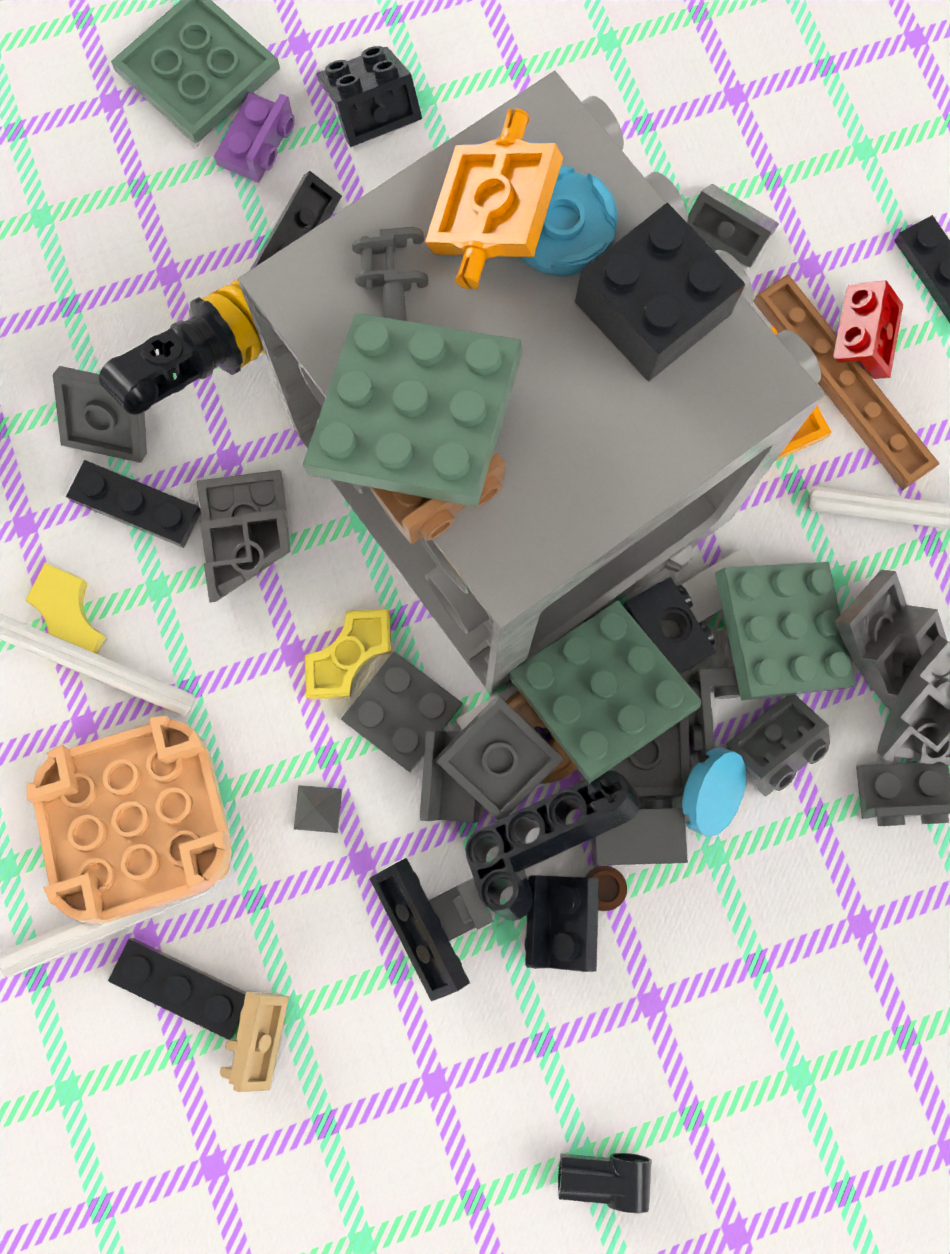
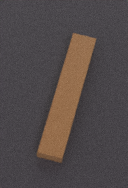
(849, 385)

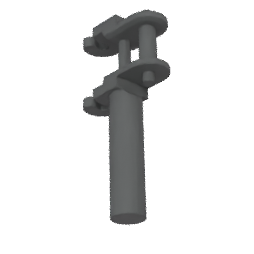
(393, 282)

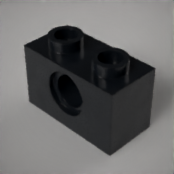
(673, 603)

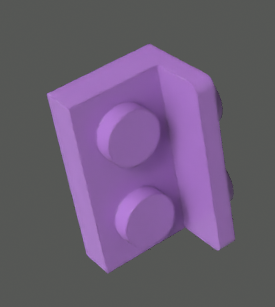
(255, 136)

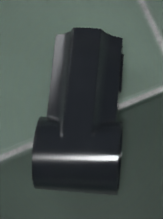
(616, 1181)

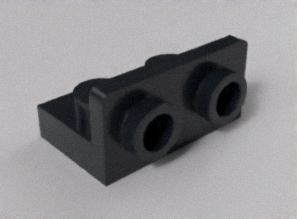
(562, 923)

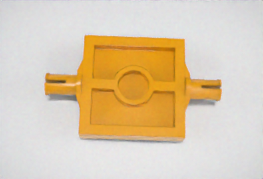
(494, 199)

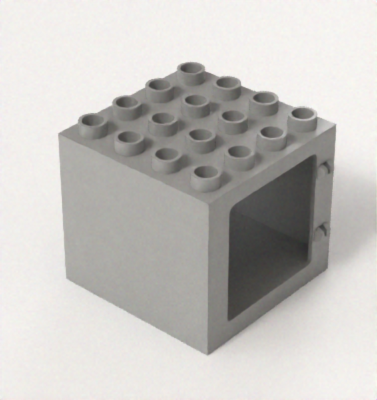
(600, 464)

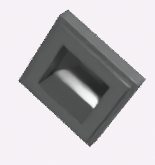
(318, 809)

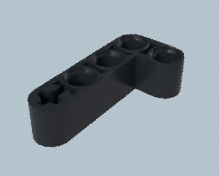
(553, 838)

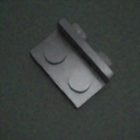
(781, 743)
(904, 790)

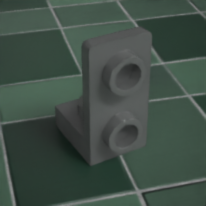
(725, 686)
(461, 909)

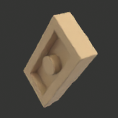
(256, 1042)

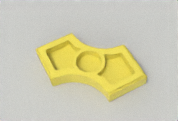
(60, 602)
(333, 669)

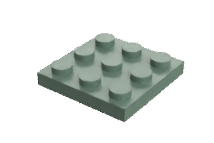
(195, 66)
(414, 409)
(784, 629)
(604, 691)

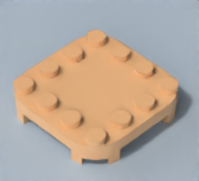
(130, 822)

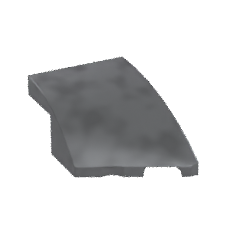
(241, 528)
(887, 634)
(921, 713)

